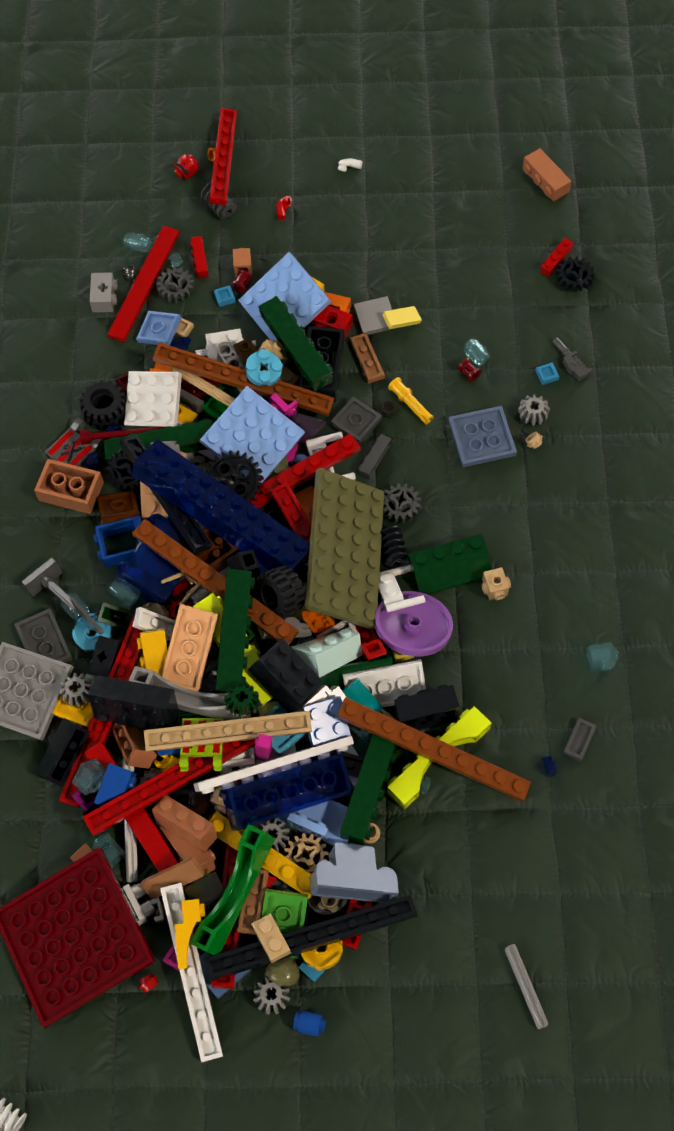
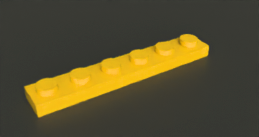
(275, 862)

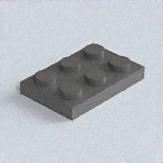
(42, 636)

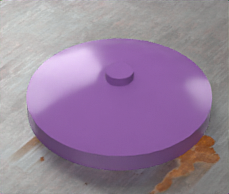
(415, 629)

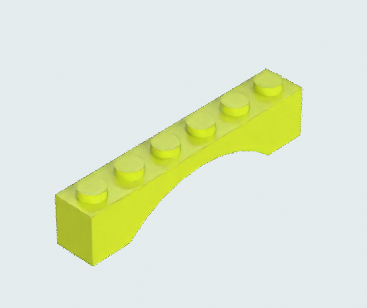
(468, 729)

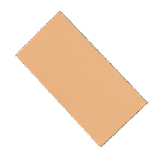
(190, 647)

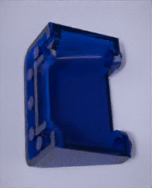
(147, 568)

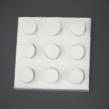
(152, 399)

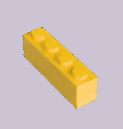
(154, 649)

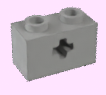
(102, 292)

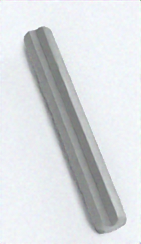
(526, 986)

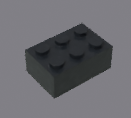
(285, 675)
(427, 707)

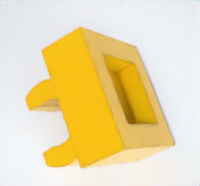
(167, 762)

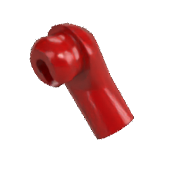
(282, 206)

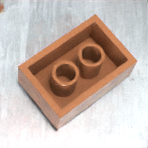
(69, 486)

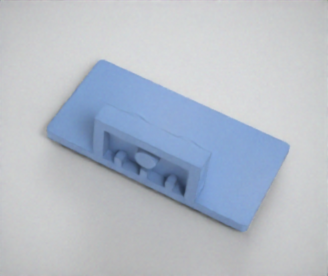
(321, 820)

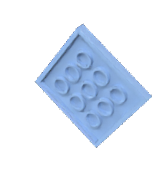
(293, 286)
(253, 428)

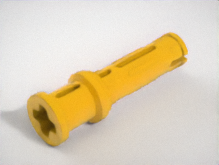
(405, 395)

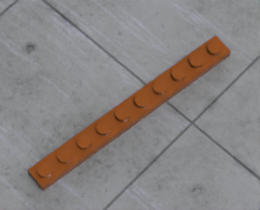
(237, 378)
(210, 579)
(433, 749)

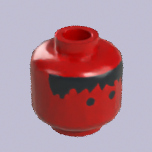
(186, 166)

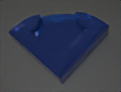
(182, 343)
(550, 766)

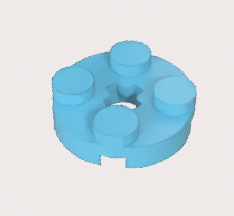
(264, 377)
(81, 632)

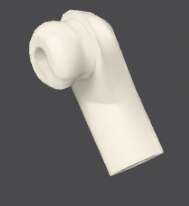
(350, 163)

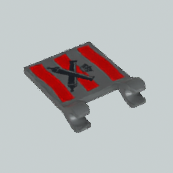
(69, 447)

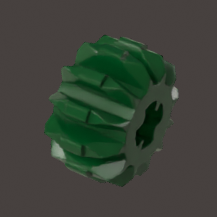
(234, 698)

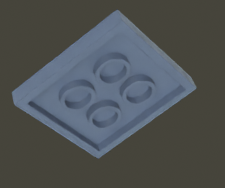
(482, 436)

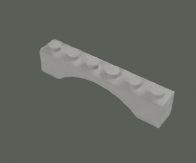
(187, 700)

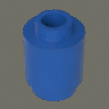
(309, 1023)

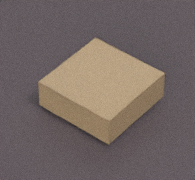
(184, 328)

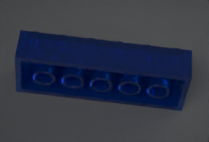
(286, 791)

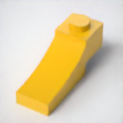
(192, 913)

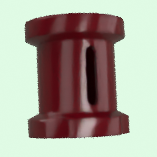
(241, 281)
(469, 370)

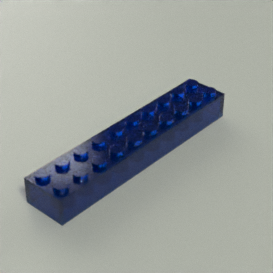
(219, 508)

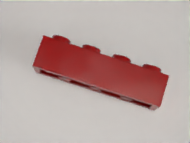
(199, 255)
(556, 257)

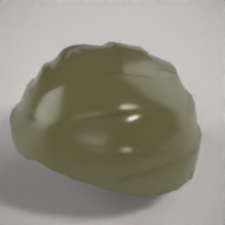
(283, 972)

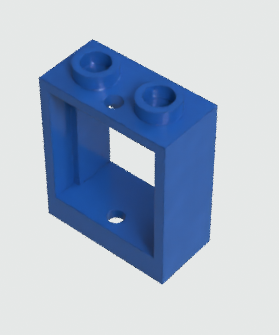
(113, 529)

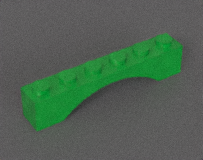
(251, 855)

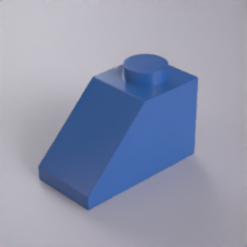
(114, 784)

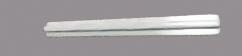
(130, 845)

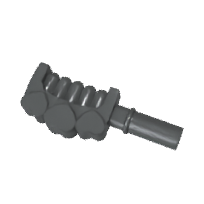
(573, 364)

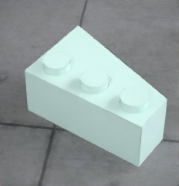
(330, 651)

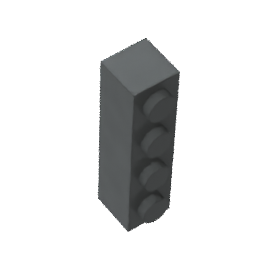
(374, 457)

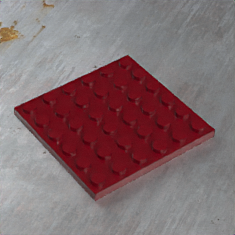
(73, 937)

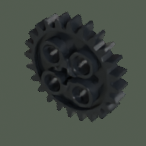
(237, 464)

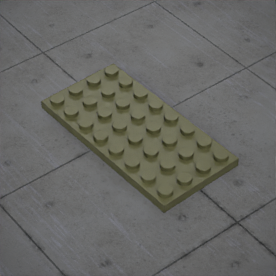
(345, 549)

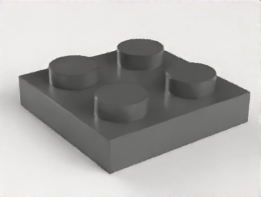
(356, 419)

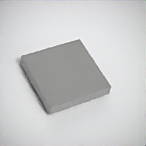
(370, 315)

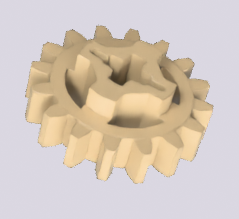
(313, 851)

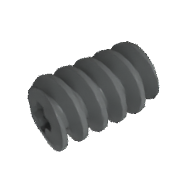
(222, 211)

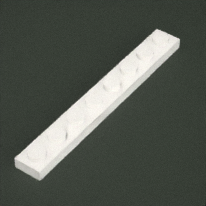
(266, 767)
(193, 981)

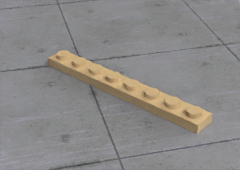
(227, 731)

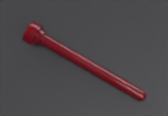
(87, 436)

